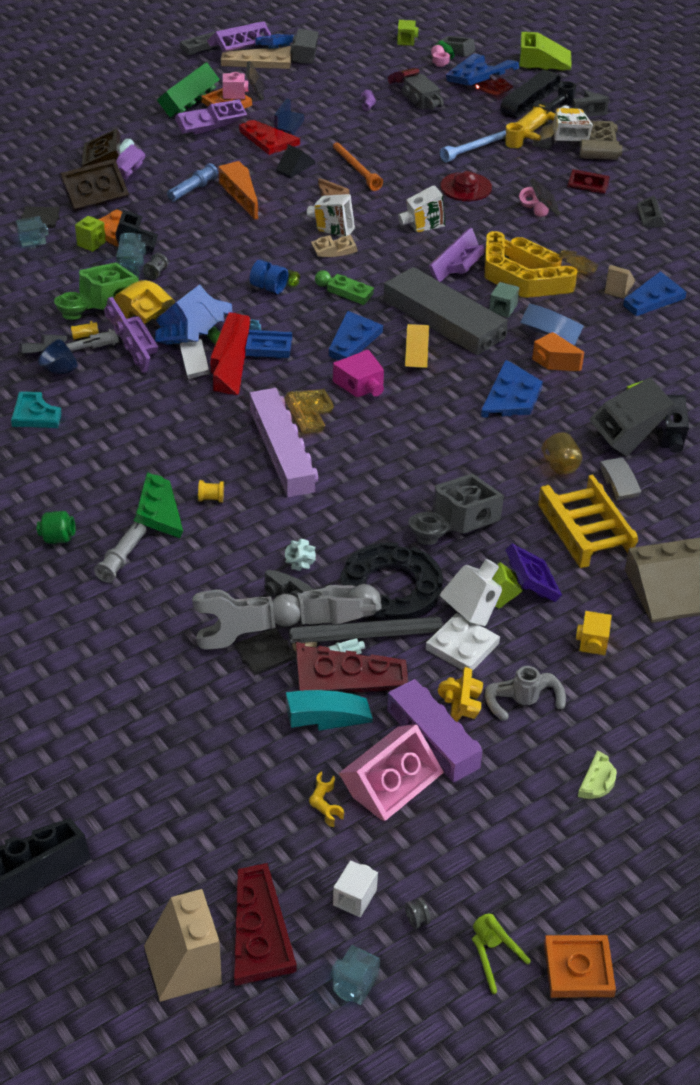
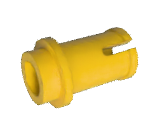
(84, 330)

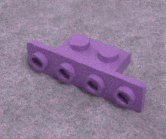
(130, 159)
(457, 256)
(133, 334)

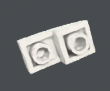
(194, 359)

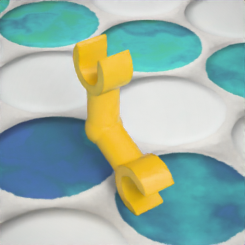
(316, 800)

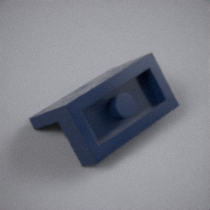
(287, 120)

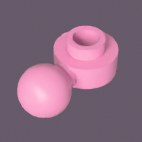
(439, 57)
(539, 208)

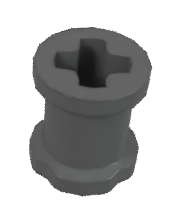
(155, 259)

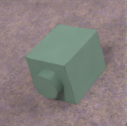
(504, 299)

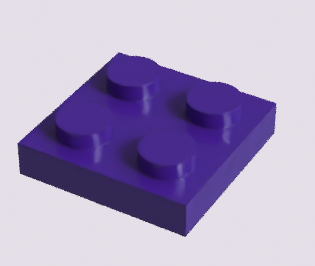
(533, 573)

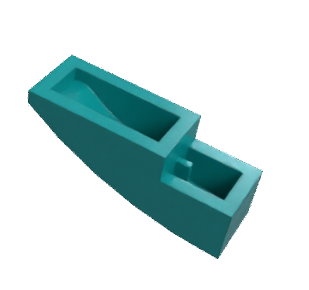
(326, 709)

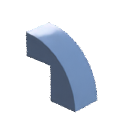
(548, 321)

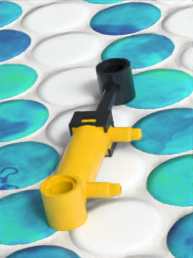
(541, 114)

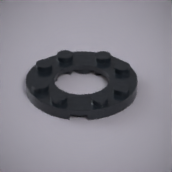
(414, 561)

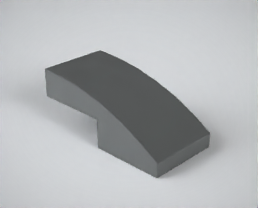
(46, 339)

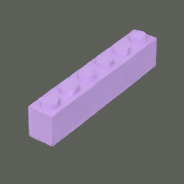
(283, 443)

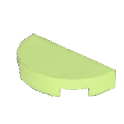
(599, 778)

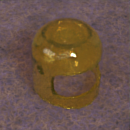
(564, 453)

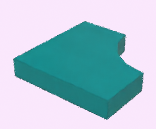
(35, 412)

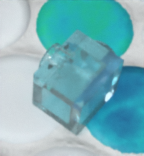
(31, 231)
(355, 974)

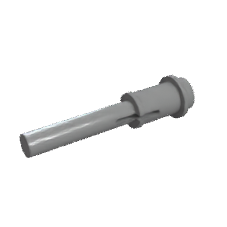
(95, 341)

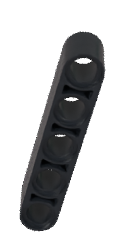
(527, 94)

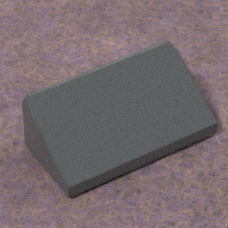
(547, 137)
(651, 213)

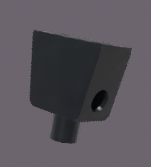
(674, 433)

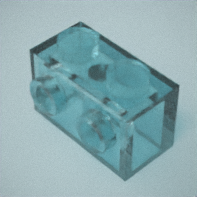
(131, 252)

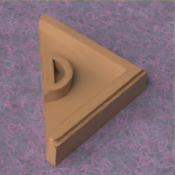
(329, 188)

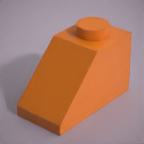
(557, 353)

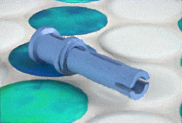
(198, 179)

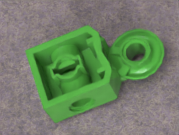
(95, 288)

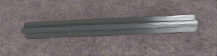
(364, 629)

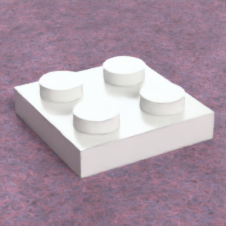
(462, 643)

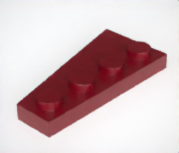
(347, 671)
(261, 933)

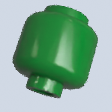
(56, 527)

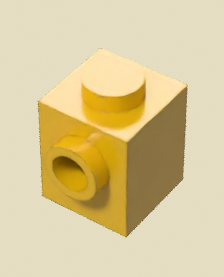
(594, 633)

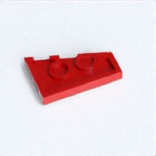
(267, 137)

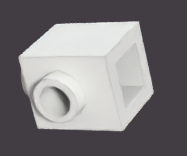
(355, 888)

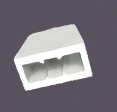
(474, 592)

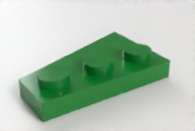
(158, 506)

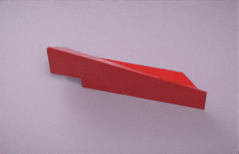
(229, 354)

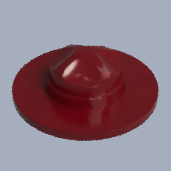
(466, 186)

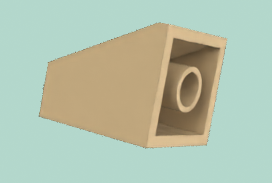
(184, 947)

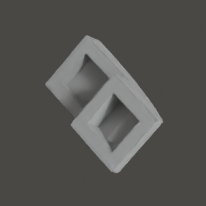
(621, 478)

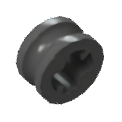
(417, 913)

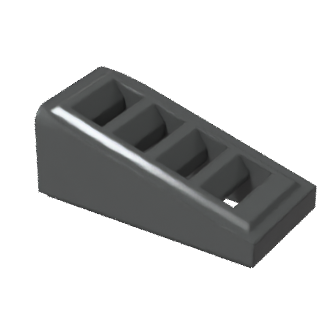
(460, 45)

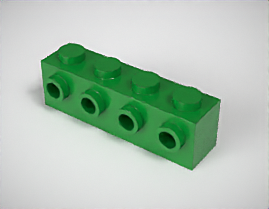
(188, 90)

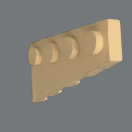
(259, 58)

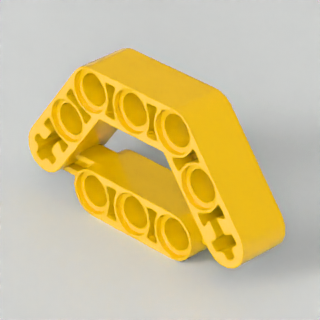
(529, 267)

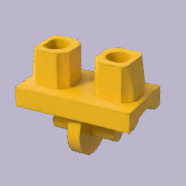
(459, 693)

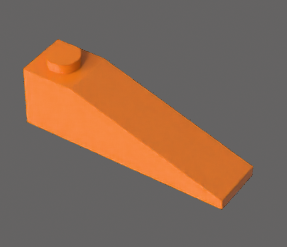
(237, 182)

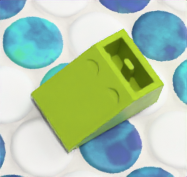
(542, 53)

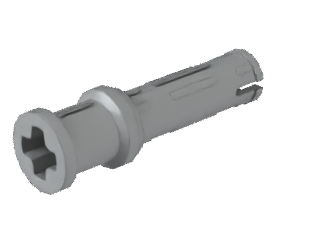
(116, 558)

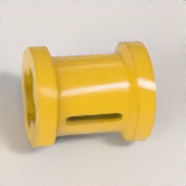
(211, 491)

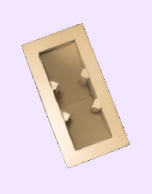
(618, 281)

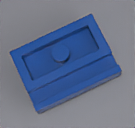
(275, 40)
(268, 344)

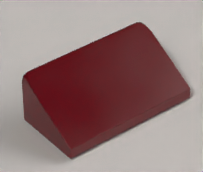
(589, 181)

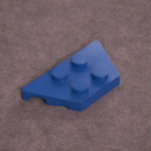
(512, 392)

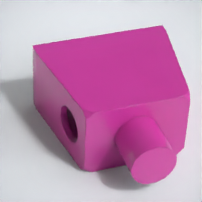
(359, 374)

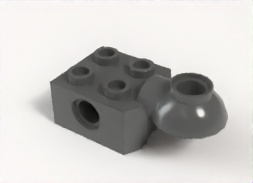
(458, 507)

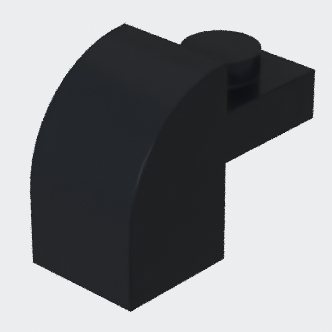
(130, 223)

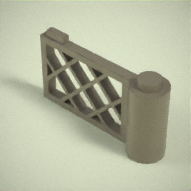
(604, 147)

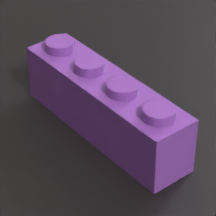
(449, 742)

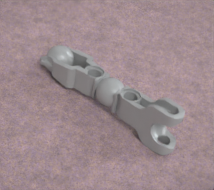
(238, 616)

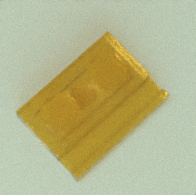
(579, 262)

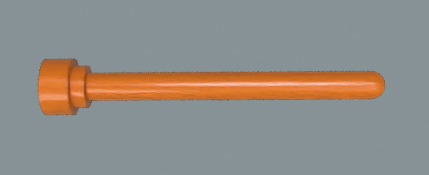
(373, 181)

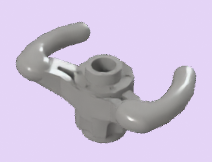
(524, 690)

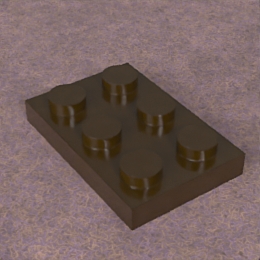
(102, 148)
(94, 185)

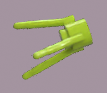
(491, 933)

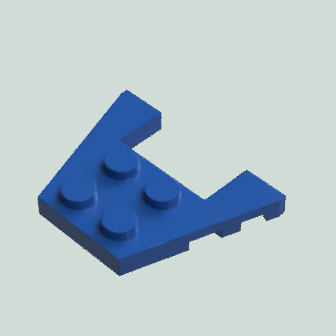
(475, 70)

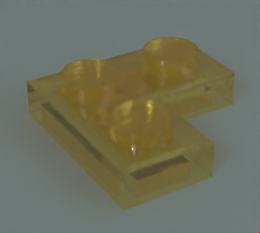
(306, 408)

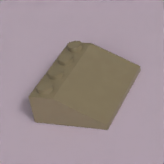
(666, 578)

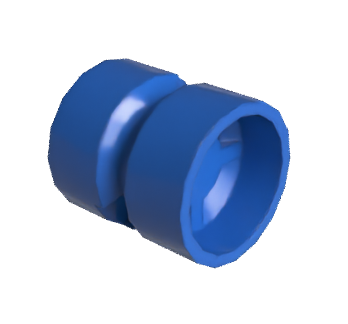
(271, 277)

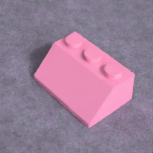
(392, 771)

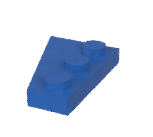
(654, 294)
(353, 336)

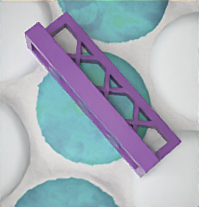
(235, 34)

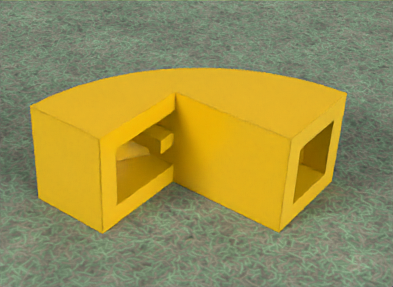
(417, 345)

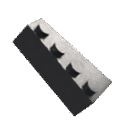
(40, 859)

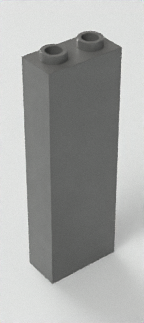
(445, 310)

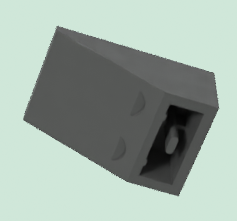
(632, 415)

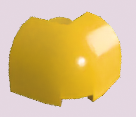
(143, 300)

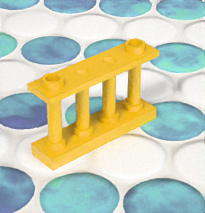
(572, 534)

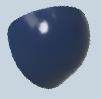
(58, 358)

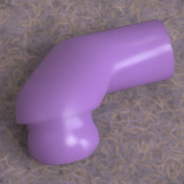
(369, 100)

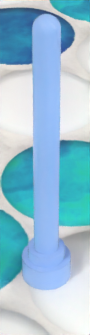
(449, 153)

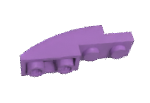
(211, 118)

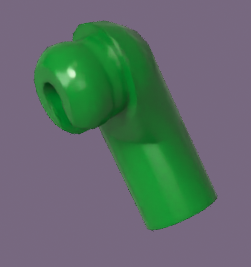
(447, 48)

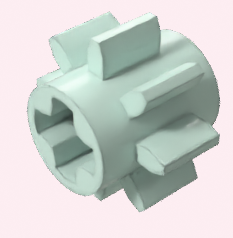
(300, 554)

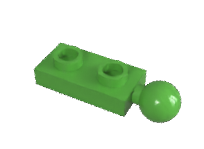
(344, 287)

